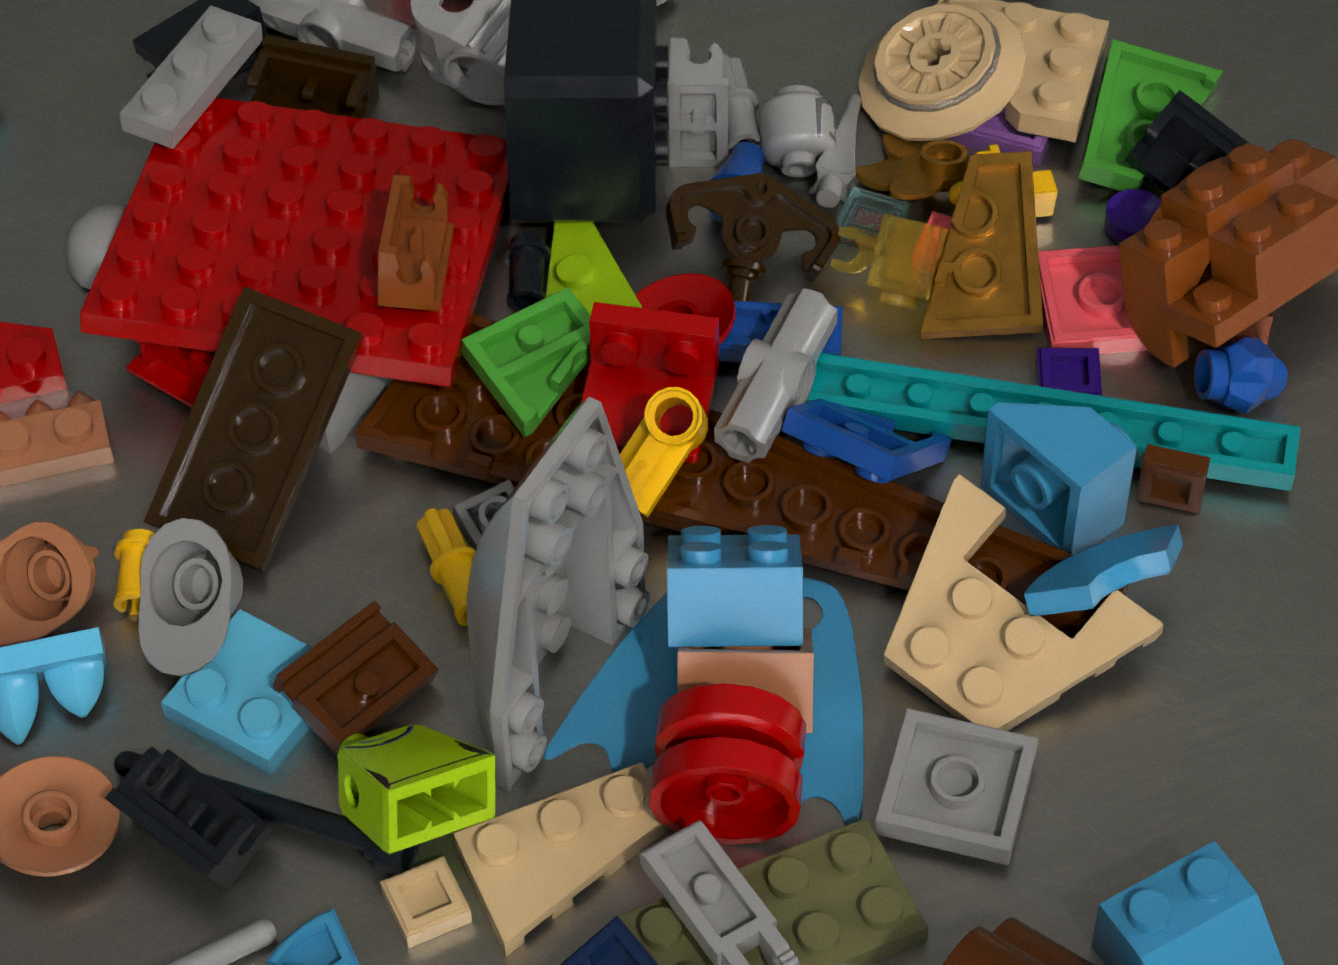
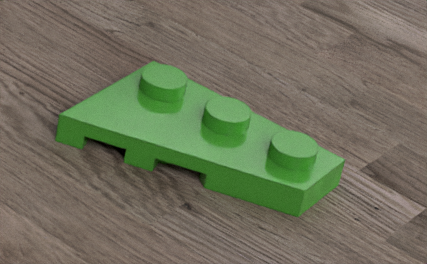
(1129, 98)

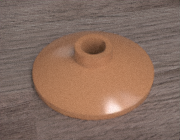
(55, 793)

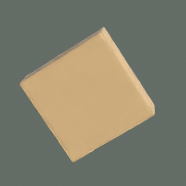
(426, 902)

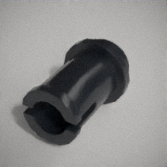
(527, 260)

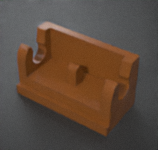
(414, 249)

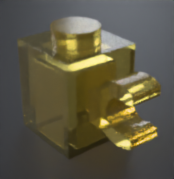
(901, 259)

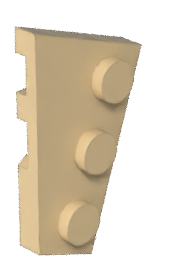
(552, 849)

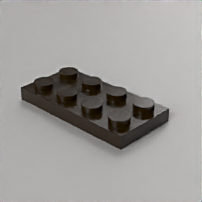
(256, 424)

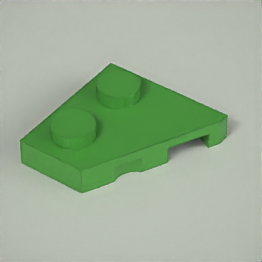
(532, 356)

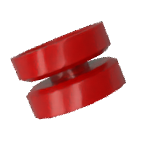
(729, 762)

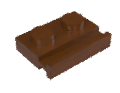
(355, 677)

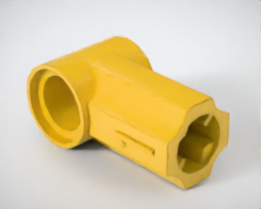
(654, 457)

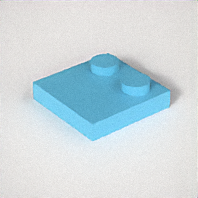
(235, 697)

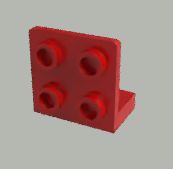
(644, 352)

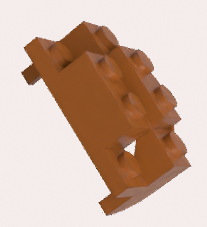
(1259, 222)

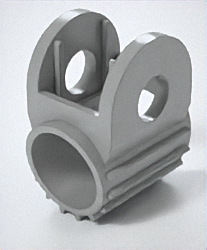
(472, 33)

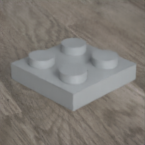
(956, 786)

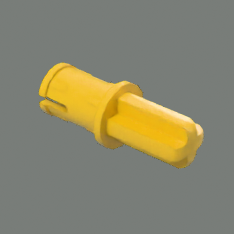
(449, 557)

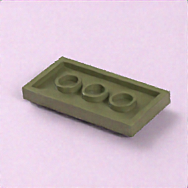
(831, 902)

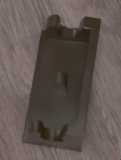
(314, 78)

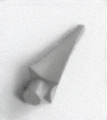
(838, 166)

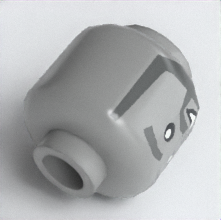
(796, 129)

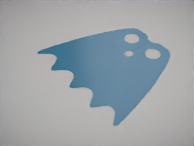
(641, 675)

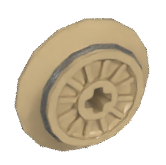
(942, 71)

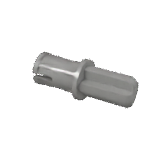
(741, 105)

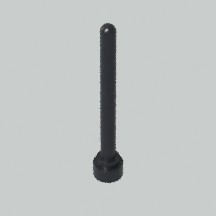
(301, 818)

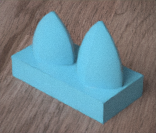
(68, 663)

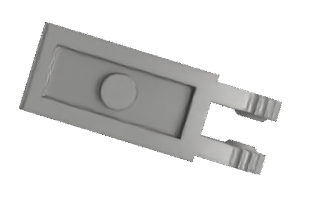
(714, 898)

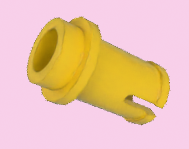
(129, 554)

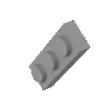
(191, 77)

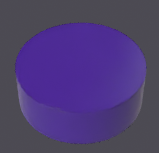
(1129, 213)

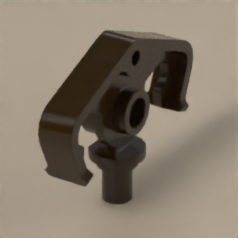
(753, 217)

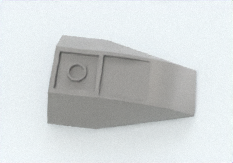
(549, 560)

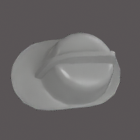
(186, 596)

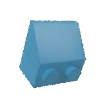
(1058, 471)
(1187, 916)

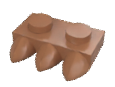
(53, 440)

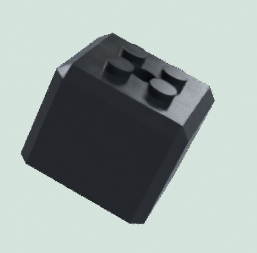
(585, 110)

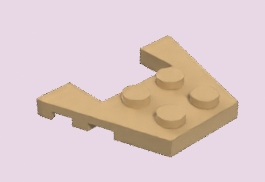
(978, 645)

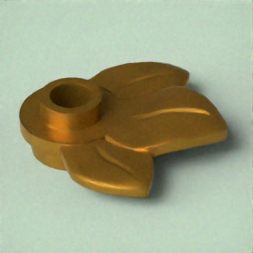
(915, 168)

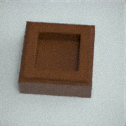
(1173, 478)

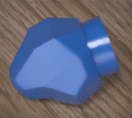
(1239, 374)

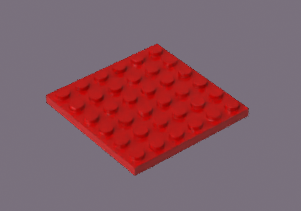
(298, 215)

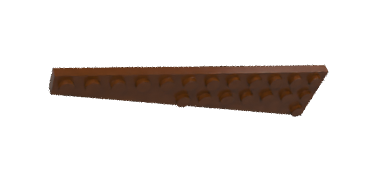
(840, 517)

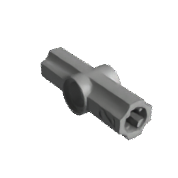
(345, 27)
(775, 375)

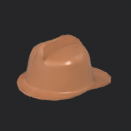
(42, 580)

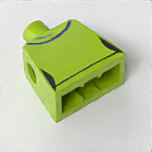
(414, 785)

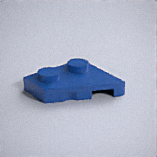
(862, 440)

